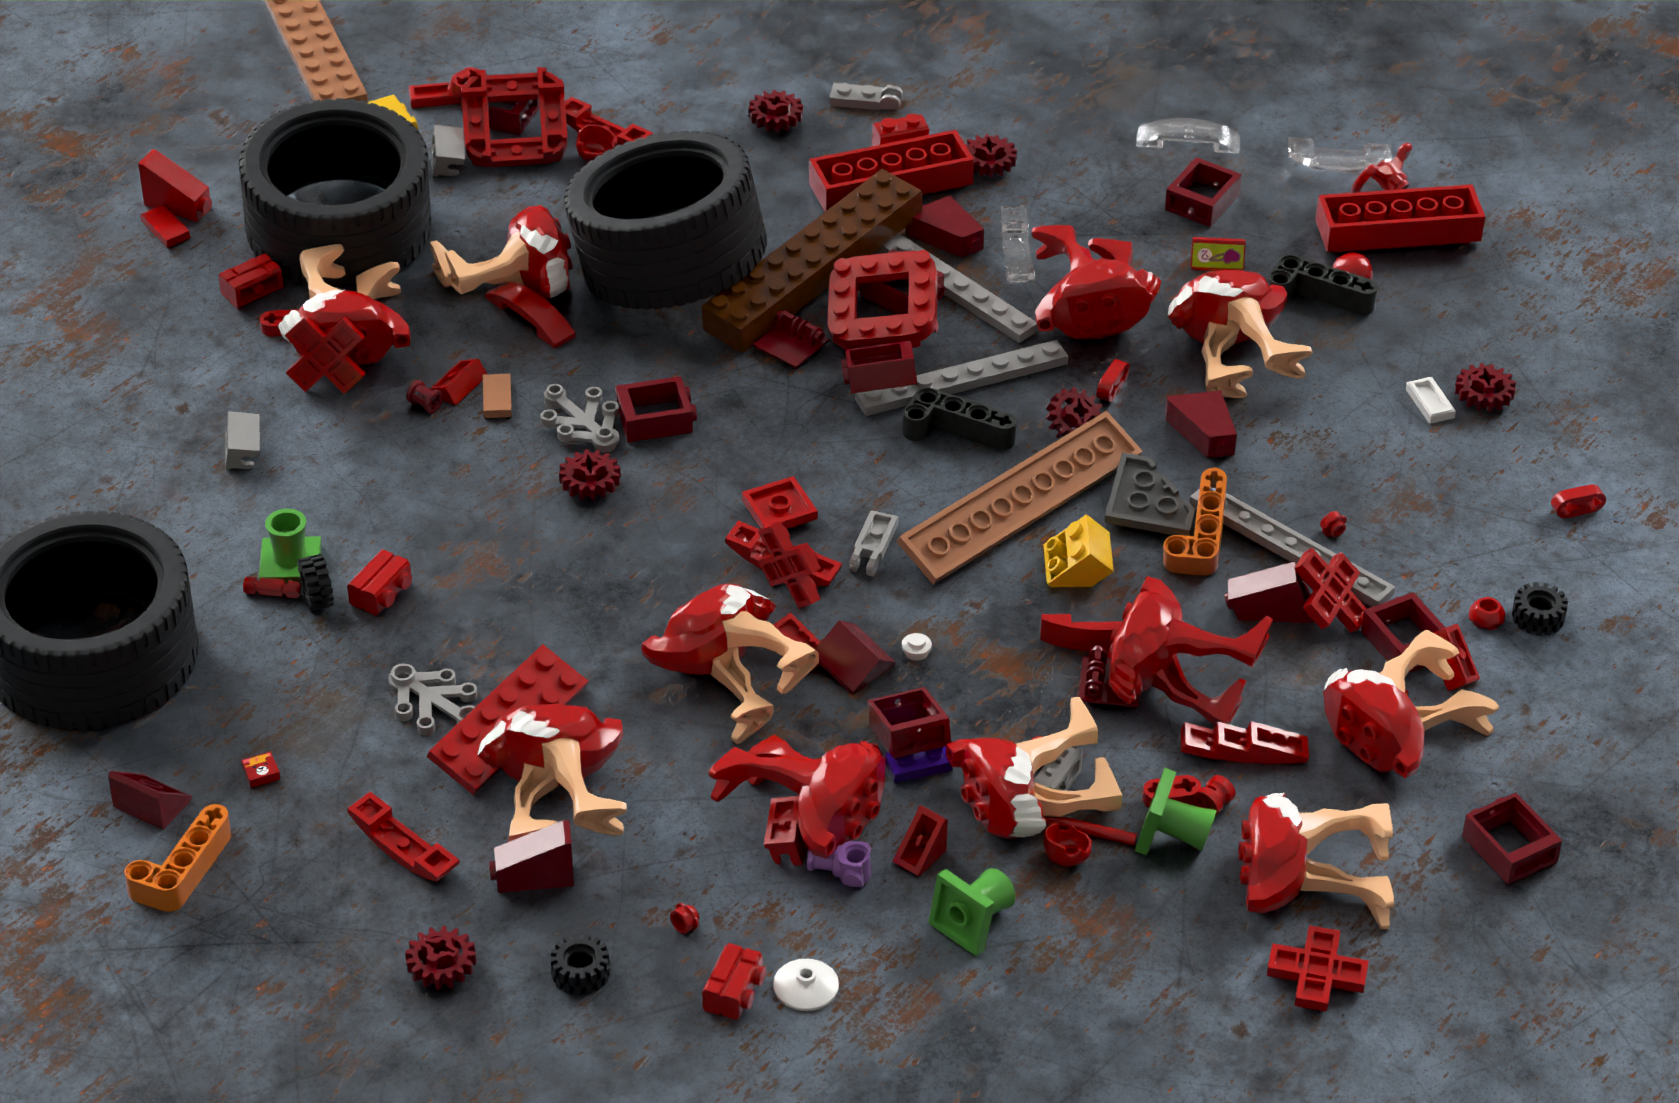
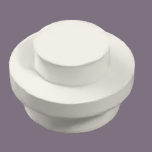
(916, 646)

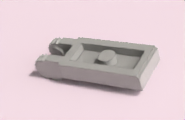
(865, 96)
(873, 541)

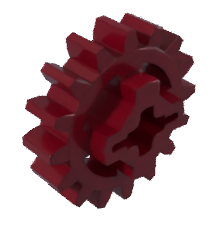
(775, 111)
(992, 154)
(1485, 387)
(1077, 411)
(589, 474)
(440, 957)

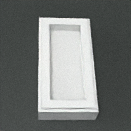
(1430, 400)

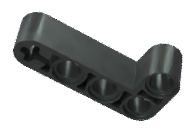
(1324, 284)
(957, 416)

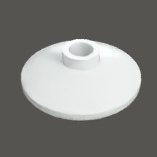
(806, 984)

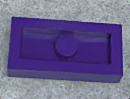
(918, 764)

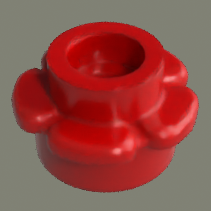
(1333, 524)
(684, 918)

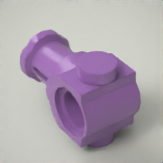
(848, 862)

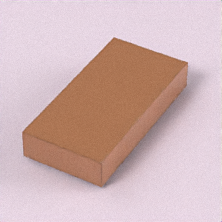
(497, 396)

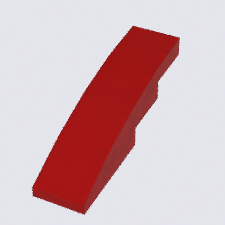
(1250, 745)

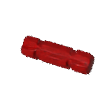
(272, 587)

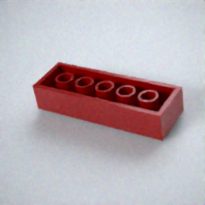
(926, 162)
(1400, 218)

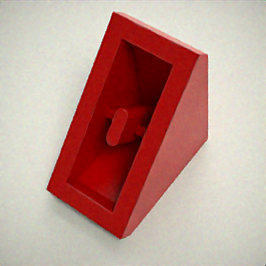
(923, 841)

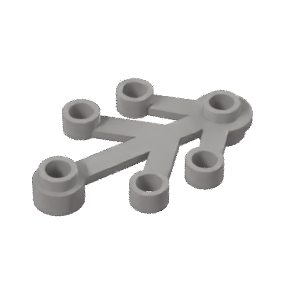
(603, 437)
(406, 679)

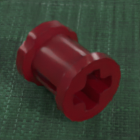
(430, 406)

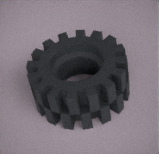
(315, 582)
(1542, 597)
(578, 950)

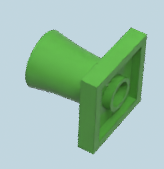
(286, 545)
(1174, 818)
(966, 910)

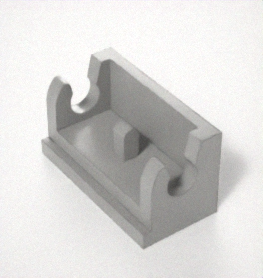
(447, 149)
(241, 439)
(1063, 771)

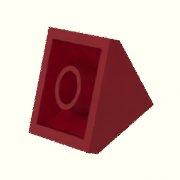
(852, 656)
(146, 798)

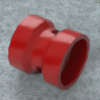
(1215, 794)

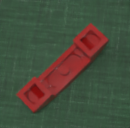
(580, 115)
(534, 308)
(749, 545)
(1083, 636)
(398, 841)

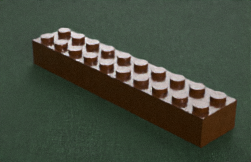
(804, 263)

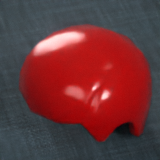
(594, 141)
(1355, 264)
(1066, 846)

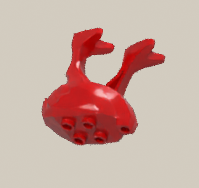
(1097, 295)
(1147, 647)
(834, 792)

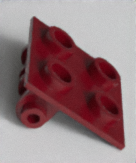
(792, 339)
(1095, 680)

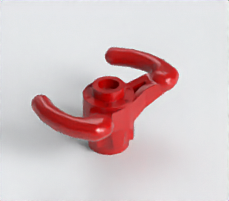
(1386, 174)

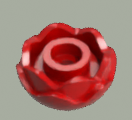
(1487, 613)

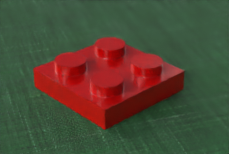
(780, 502)

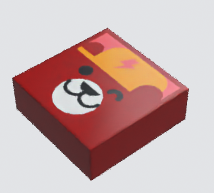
(260, 769)

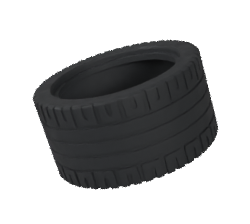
(330, 144)
(666, 220)
(103, 676)

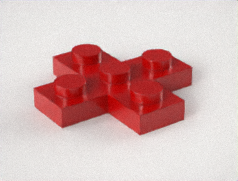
(324, 354)
(789, 564)
(1331, 590)
(1317, 968)

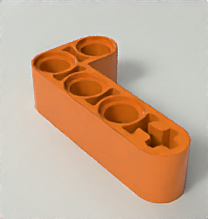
(1186, 553)
(172, 883)

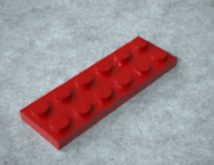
(537, 681)

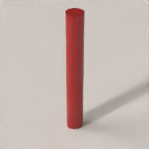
(1094, 829)

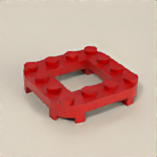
(514, 87)
(922, 299)

